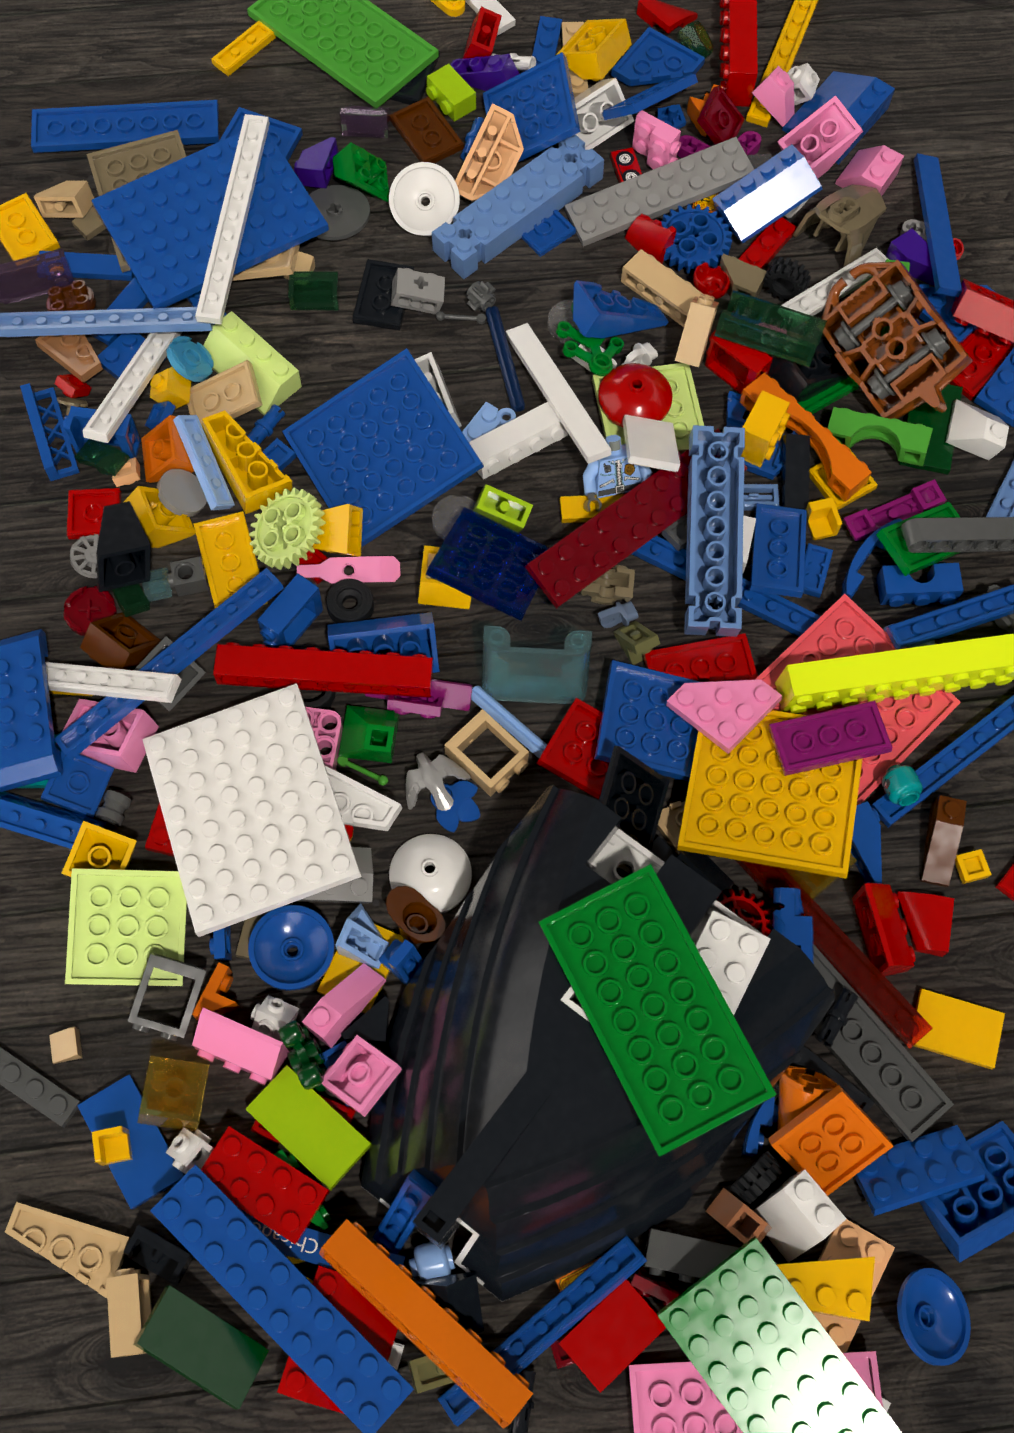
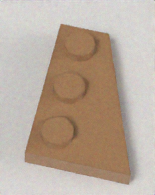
(72, 353)

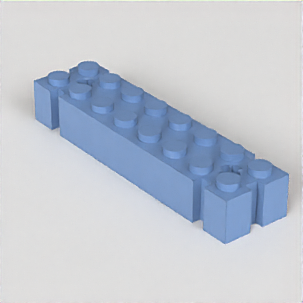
(517, 205)
(715, 531)

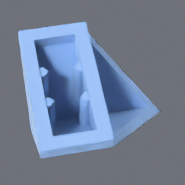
(361, 939)

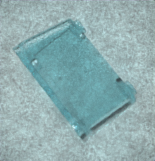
(535, 672)

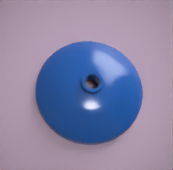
(289, 928)
(933, 1317)

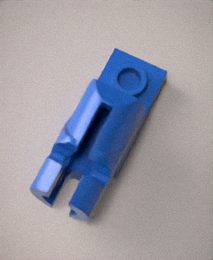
(790, 922)

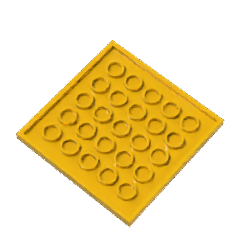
(754, 814)

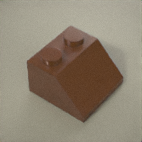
(118, 642)

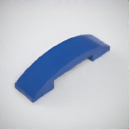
(853, 578)

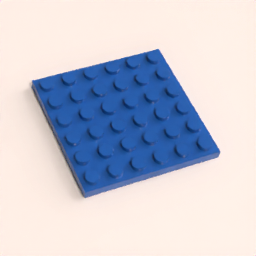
(383, 446)

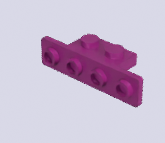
(443, 695)

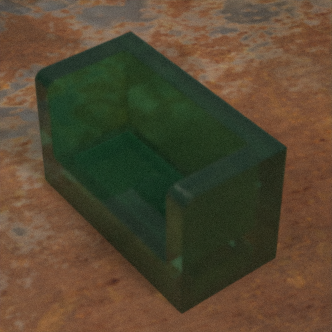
(314, 290)

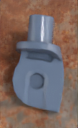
(620, 613)

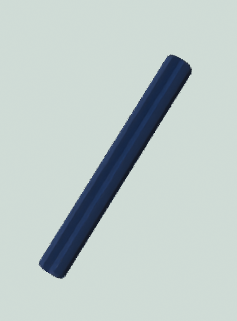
(505, 359)

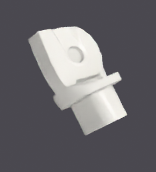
(641, 354)

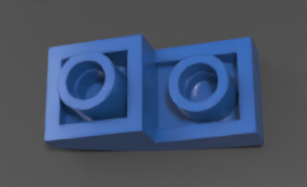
(763, 1118)

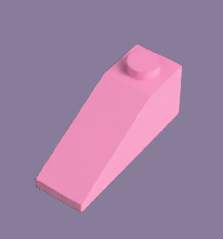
(343, 1004)

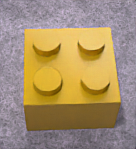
(764, 428)

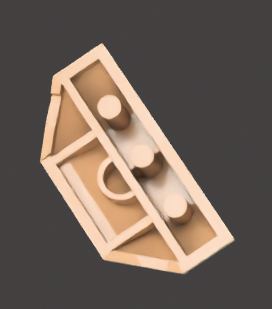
(491, 155)

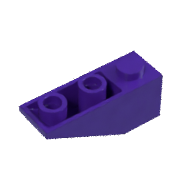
(485, 71)

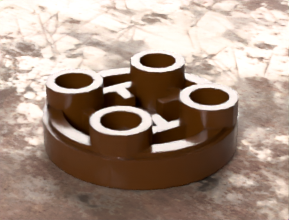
(71, 298)

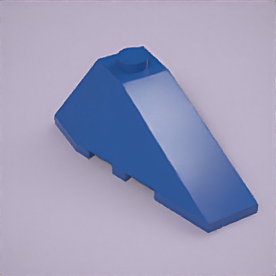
(611, 314)

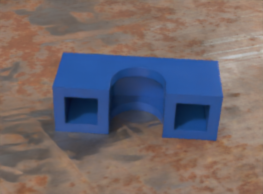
(943, 586)

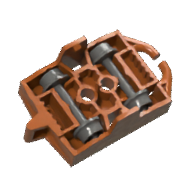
(854, 330)

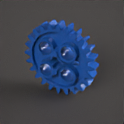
(698, 237)

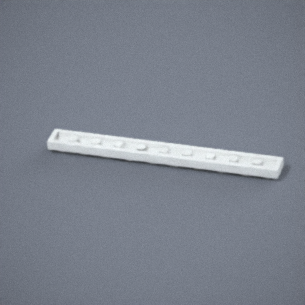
(232, 220)

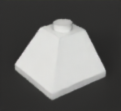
(976, 430)

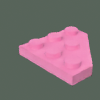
(724, 708)

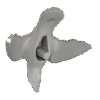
(431, 776)

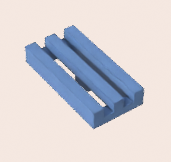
(752, 499)

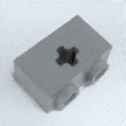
(417, 290)

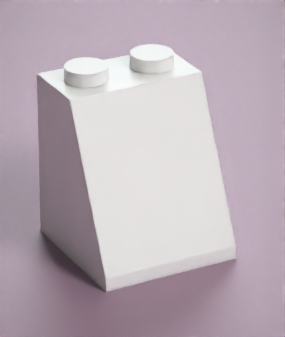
(798, 1215)

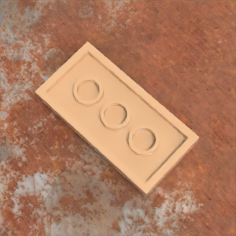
(846, 1243)

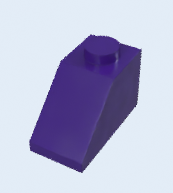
(316, 164)

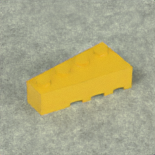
(243, 463)

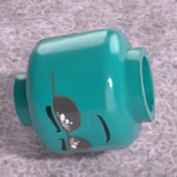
(902, 785)

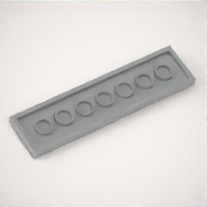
(658, 191)

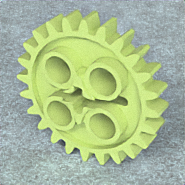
(287, 528)

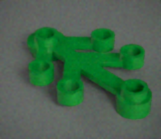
(599, 362)

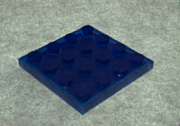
(488, 563)

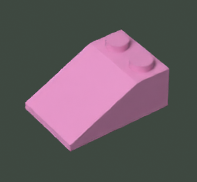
(823, 136)
(123, 743)

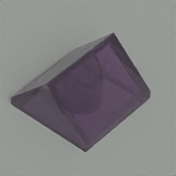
(365, 121)

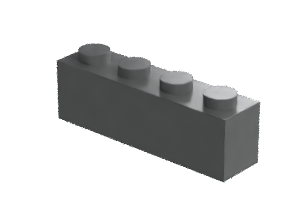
(682, 1255)

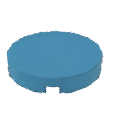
(190, 359)

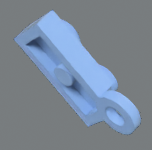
(486, 420)

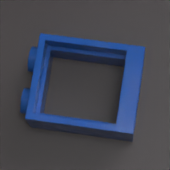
(290, 613)

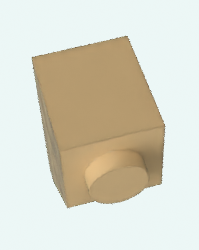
(65, 200)

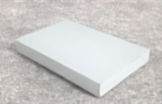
(651, 443)

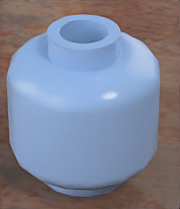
(431, 1261)

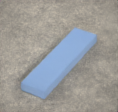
(203, 462)

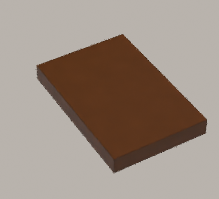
(426, 131)

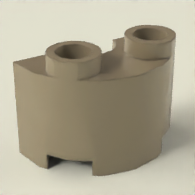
(612, 586)

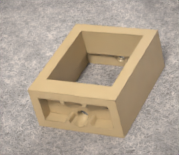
(697, 330)
(468, 734)
(127, 1310)

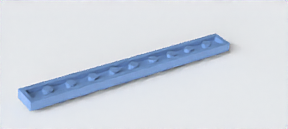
(101, 322)

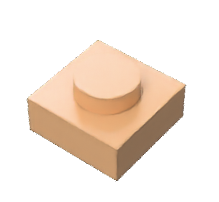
(128, 474)

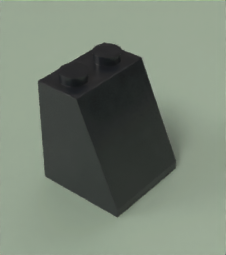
(121, 549)

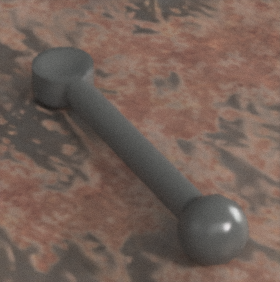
(480, 318)

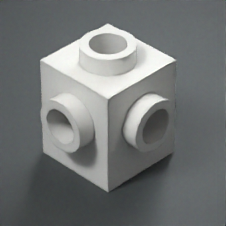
(804, 81)
(272, 1015)
(190, 1150)

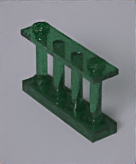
(770, 328)

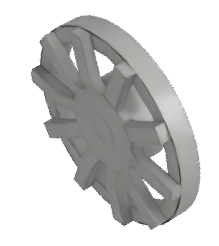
(89, 556)

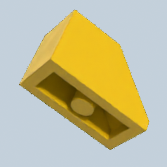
(170, 387)

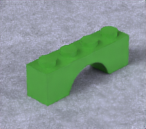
(907, 439)

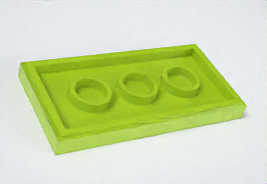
(308, 1128)

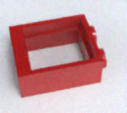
(735, 362)

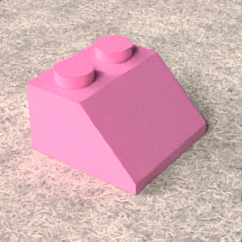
(872, 168)

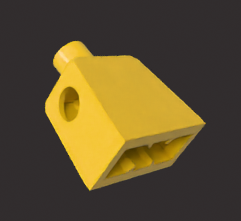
(341, 531)

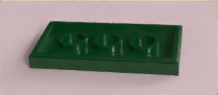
(939, 452)
(201, 1347)

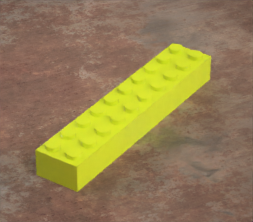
(896, 674)

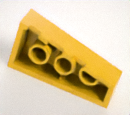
(834, 1286)

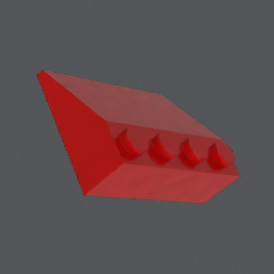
(360, 1314)

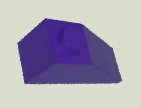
(913, 249)

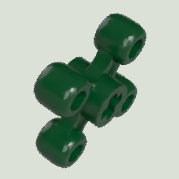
(305, 1056)

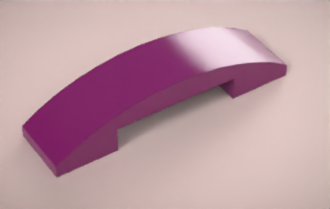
(920, 499)

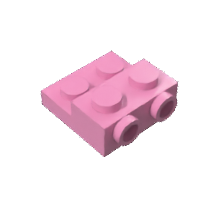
(655, 140)
(360, 1075)

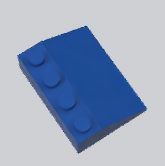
(861, 95)
(982, 1211)

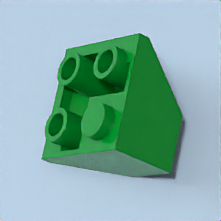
(362, 171)
(369, 734)

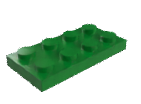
(895, 544)

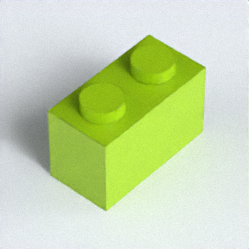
(451, 92)
(503, 508)

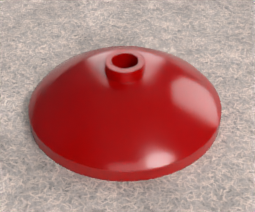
(620, 398)

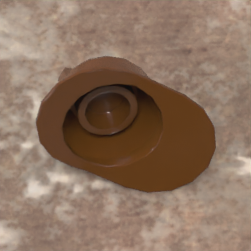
(414, 915)

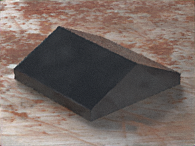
(460, 1295)

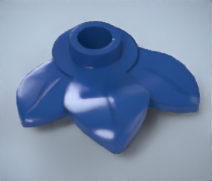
(463, 807)

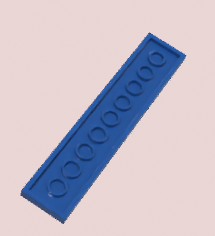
(282, 1301)

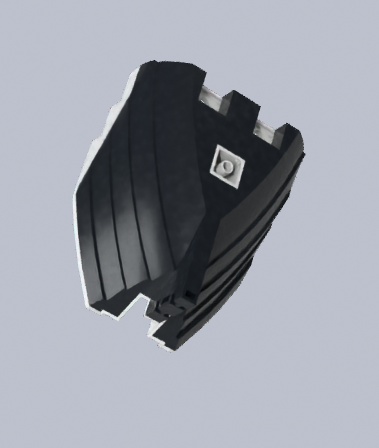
(510, 1086)

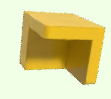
(823, 518)
(112, 1145)

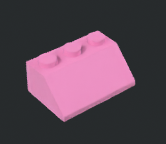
(238, 1047)

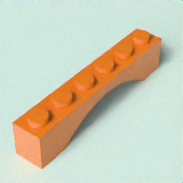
(842, 469)

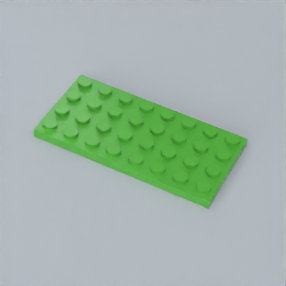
(349, 42)

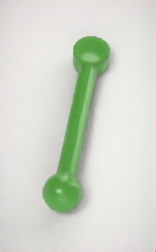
(382, 780)

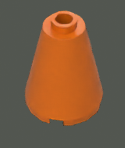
(799, 1092)

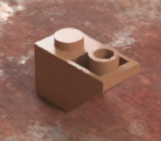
(737, 1217)

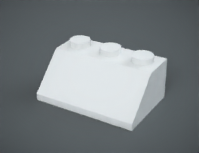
(590, 108)

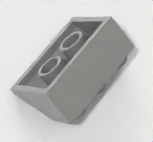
(354, 891)

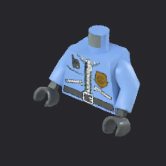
(612, 474)

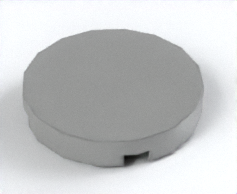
(181, 492)

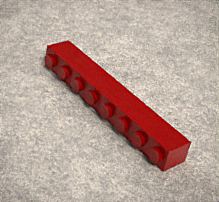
(324, 670)

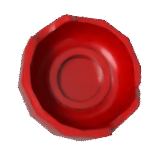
(711, 280)

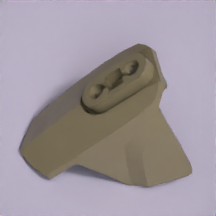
(850, 212)

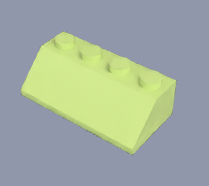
(236, 343)

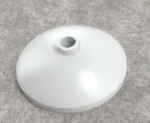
(420, 182)
(451, 876)

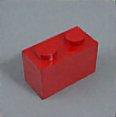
(482, 34)

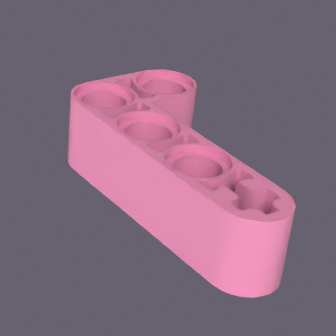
(325, 737)

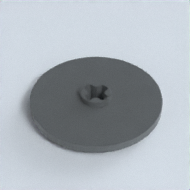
(350, 207)

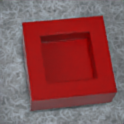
(72, 386)

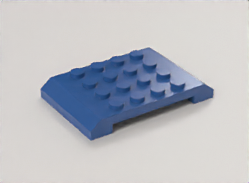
(25, 713)

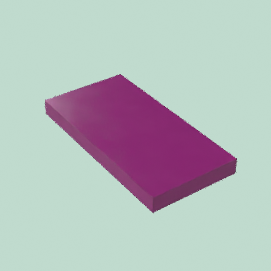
(830, 738)

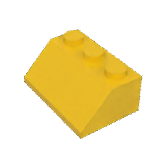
(597, 47)

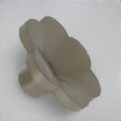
(67, 401)

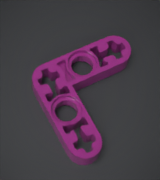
(691, 145)

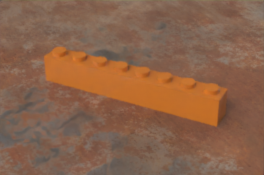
(426, 1323)

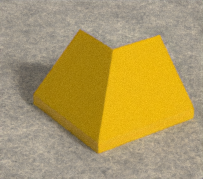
(99, 850)

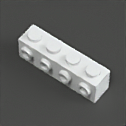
(518, 439)

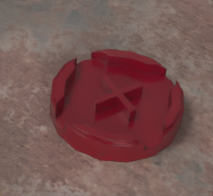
(87, 606)

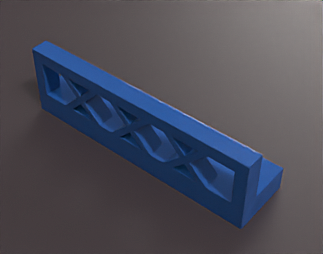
(40, 432)
(41, 820)

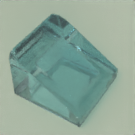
(158, 586)

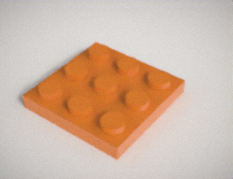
(831, 1140)

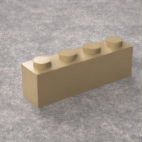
(659, 286)

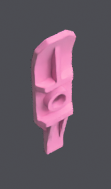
(366, 569)

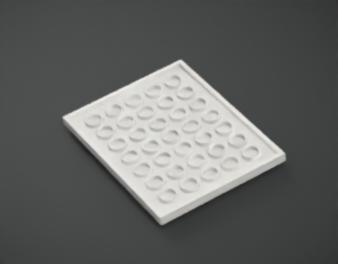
(249, 810)

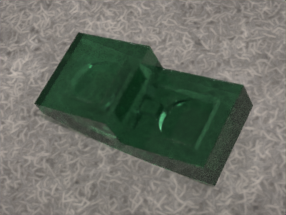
(102, 456)
(131, 600)

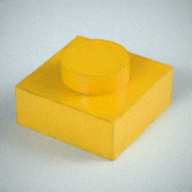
(972, 866)

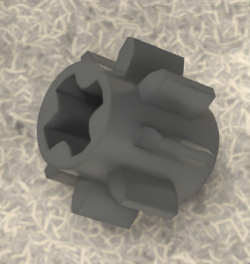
(481, 296)

